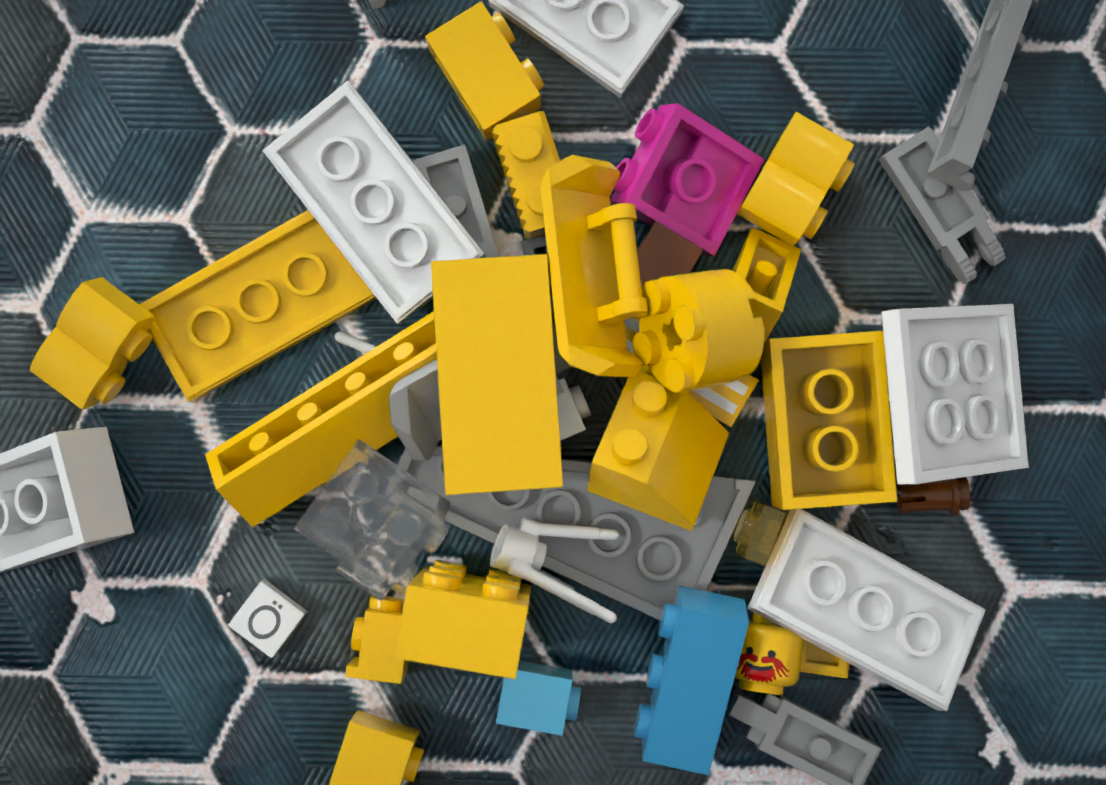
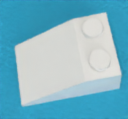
(59, 497)

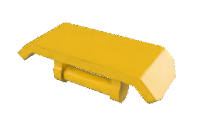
(591, 266)

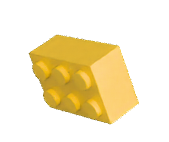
(828, 420)
(464, 619)

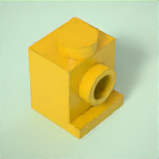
(377, 641)

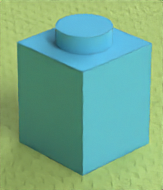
(539, 699)

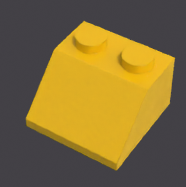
(658, 452)

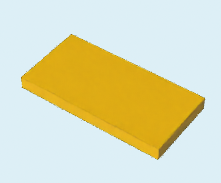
(253, 305)
(496, 374)

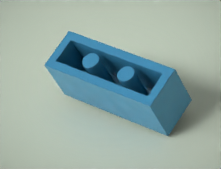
(691, 679)

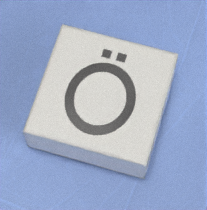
(267, 618)

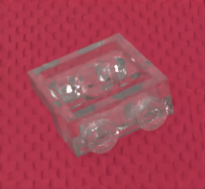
(375, 521)

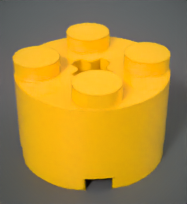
(699, 330)

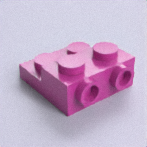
(686, 176)

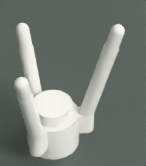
(523, 556)

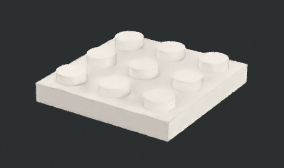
(954, 392)

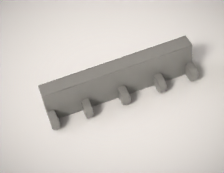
(978, 92)

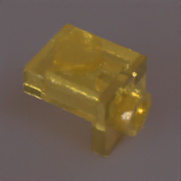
(758, 532)

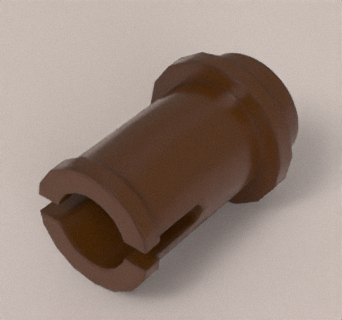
(941, 495)

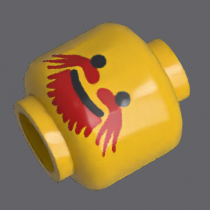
(769, 657)

